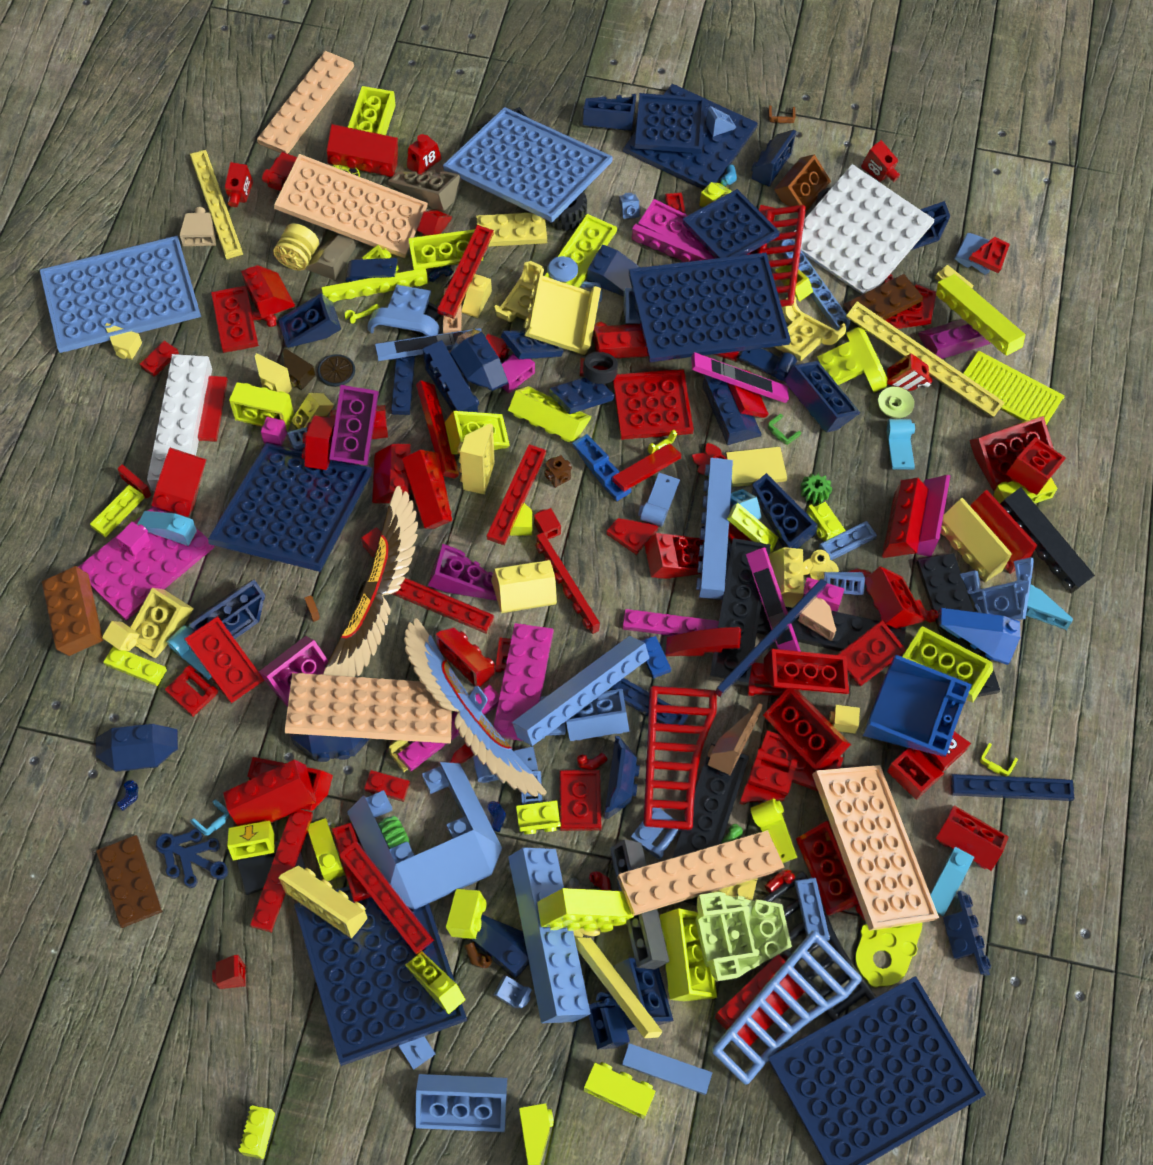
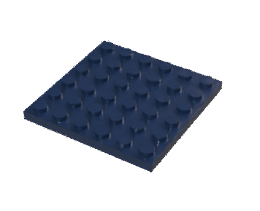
(716, 153)

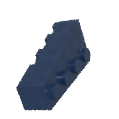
(448, 378)
(783, 513)

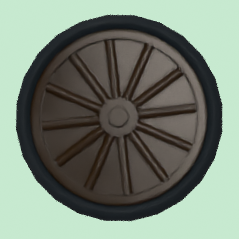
(336, 370)

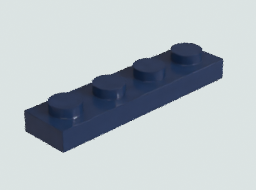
(403, 385)
(639, 700)

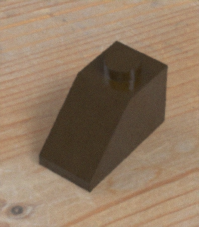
(299, 370)

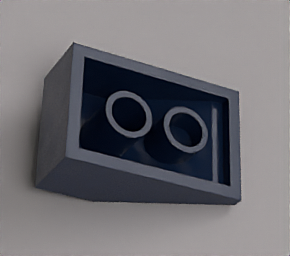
(611, 270)
(310, 322)

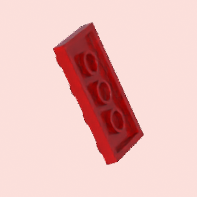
(234, 319)
(224, 660)
(779, 746)

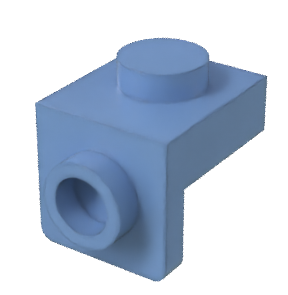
(630, 205)
(512, 993)

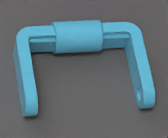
(216, 824)

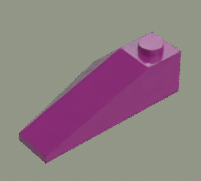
(460, 575)

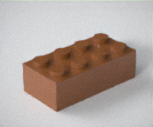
(72, 611)

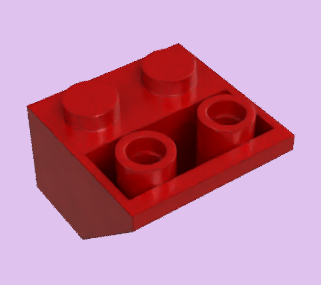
(915, 772)

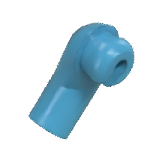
(730, 177)

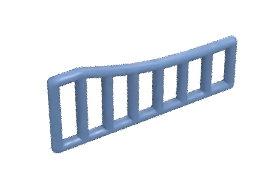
(805, 1017)

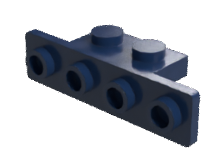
(964, 934)

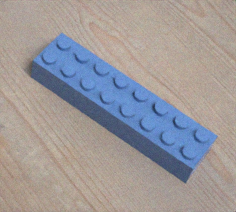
(550, 953)

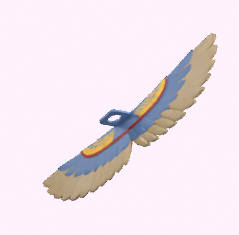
(478, 731)

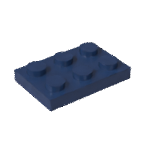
(527, 347)
(580, 395)

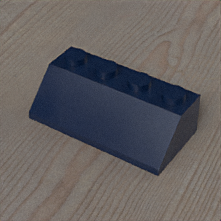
(821, 396)
(733, 424)

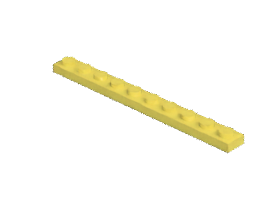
(937, 367)

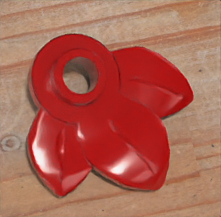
(702, 459)

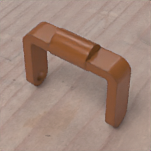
(781, 119)

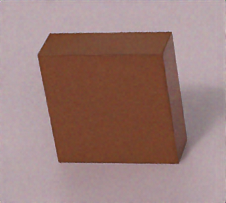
(312, 608)

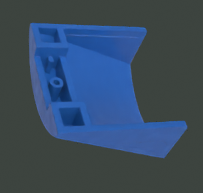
(917, 707)

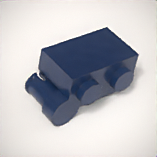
(608, 1022)

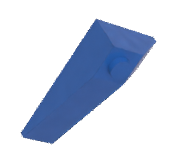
(988, 632)

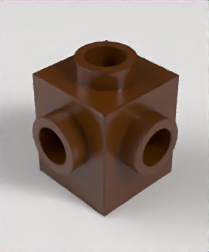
(558, 470)

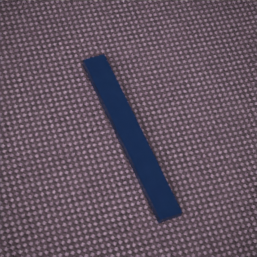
(770, 638)

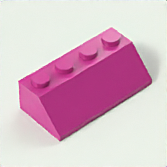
(933, 514)

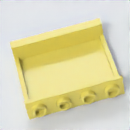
(561, 314)

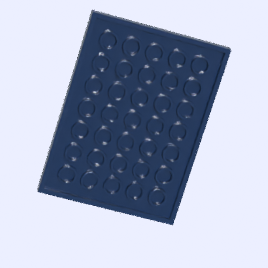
(708, 307)
(290, 509)
(366, 986)
(876, 1077)

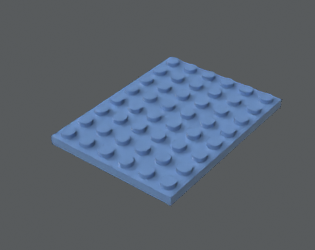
(528, 164)
(126, 288)

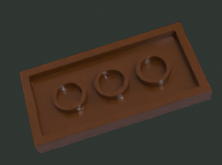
(888, 298)
(129, 881)

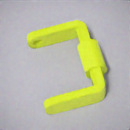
(652, 448)
(994, 767)

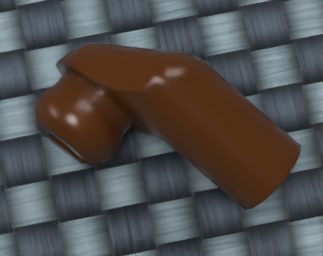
(477, 959)

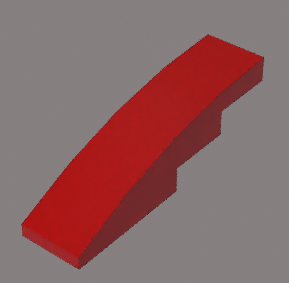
(702, 641)

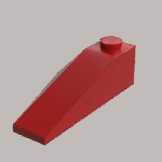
(319, 779)

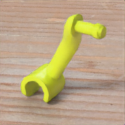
(349, 313)

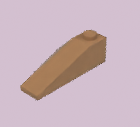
(729, 746)

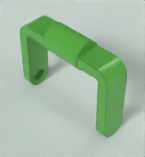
(778, 434)

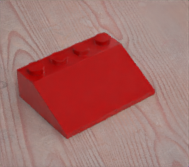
(1000, 449)

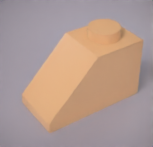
(819, 618)

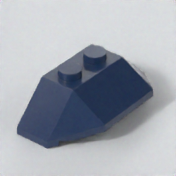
(941, 216)
(478, 360)
(236, 610)
(136, 746)
(324, 748)
(621, 779)

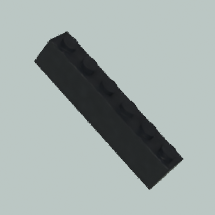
(1050, 544)

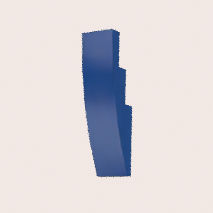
(599, 465)

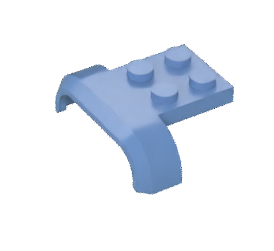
(406, 312)

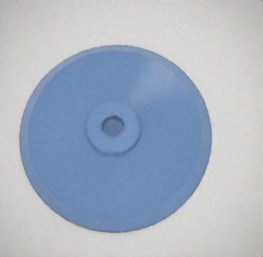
(562, 269)

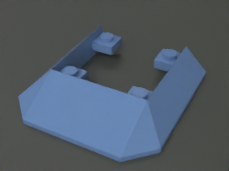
(444, 868)

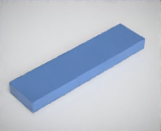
(667, 1069)

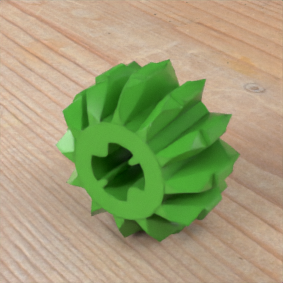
(816, 488)
(393, 831)

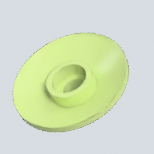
(896, 396)

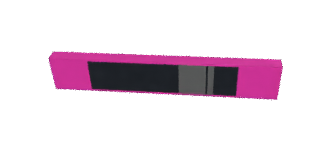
(739, 377)
(771, 597)

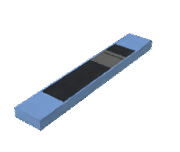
(414, 346)

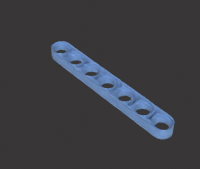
(821, 290)

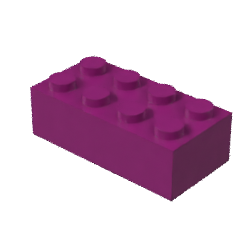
(354, 425)

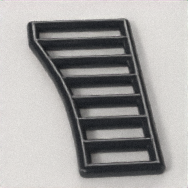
(864, 989)

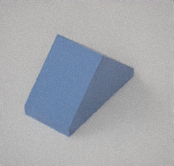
(718, 122)

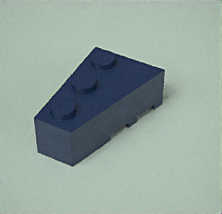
(610, 113)

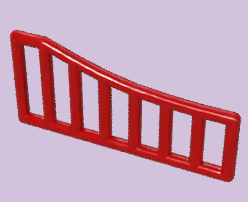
(796, 248)
(692, 767)

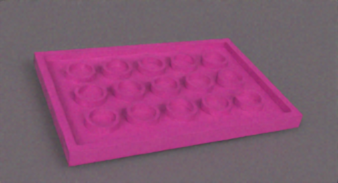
(128, 579)

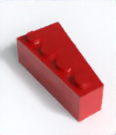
(428, 487)

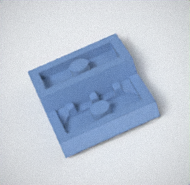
(971, 244)

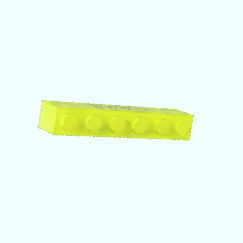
(980, 314)

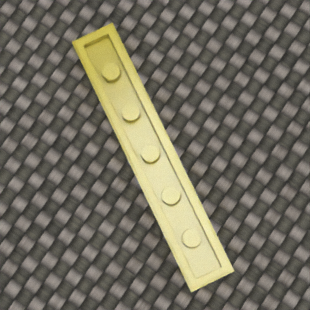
(618, 988)

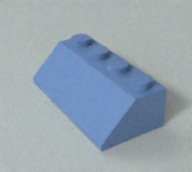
(461, 1103)

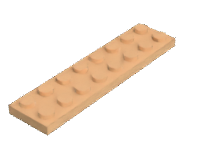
(305, 103)
(700, 872)

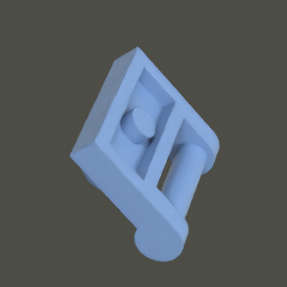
(648, 835)

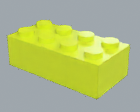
(373, 110)
(949, 658)
(584, 910)

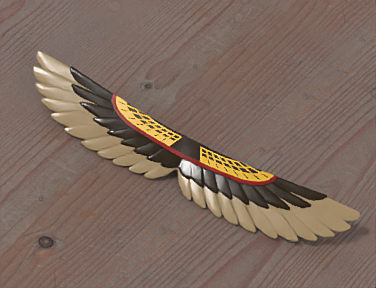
(386, 573)

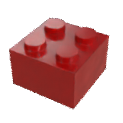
(318, 442)

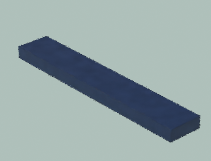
(1012, 787)

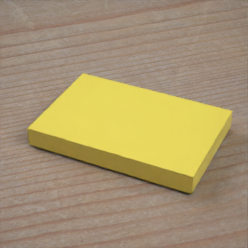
(753, 464)

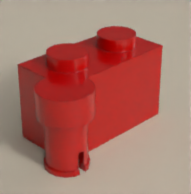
(279, 172)

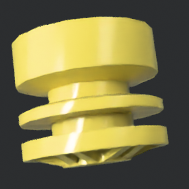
(296, 247)

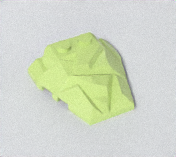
(739, 933)

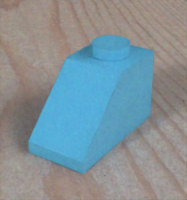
(747, 501)

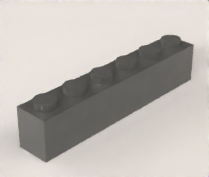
(643, 928)

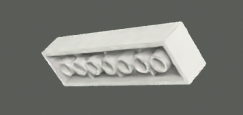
(180, 410)

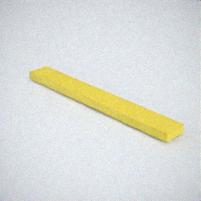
(216, 204)

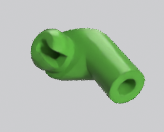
(735, 833)

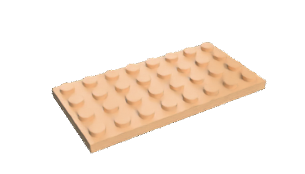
(350, 205)
(365, 709)
(875, 847)

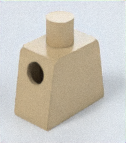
(198, 229)

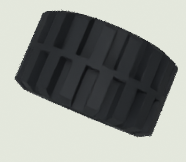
(571, 216)

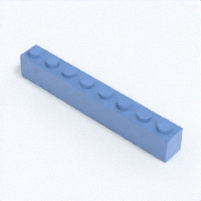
(715, 529)
(580, 690)

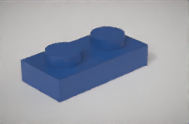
(657, 660)

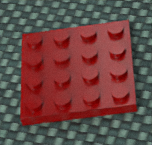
(652, 404)

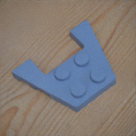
(1004, 599)

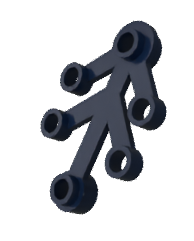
(189, 855)

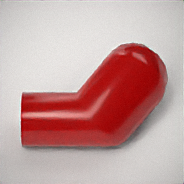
(591, 764)

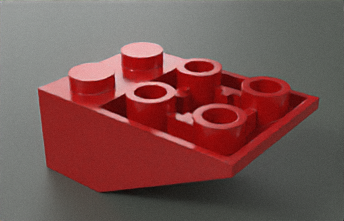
(673, 555)

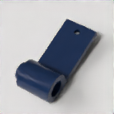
(371, 268)
(775, 366)

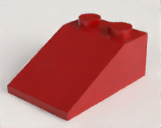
(1035, 466)
(179, 482)

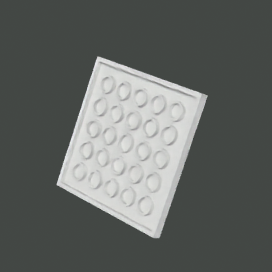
(862, 230)

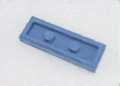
(848, 540)
(811, 907)

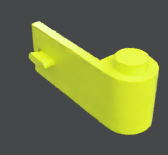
(769, 817)

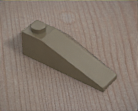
(434, 189)
(332, 256)

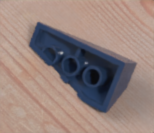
(503, 944)

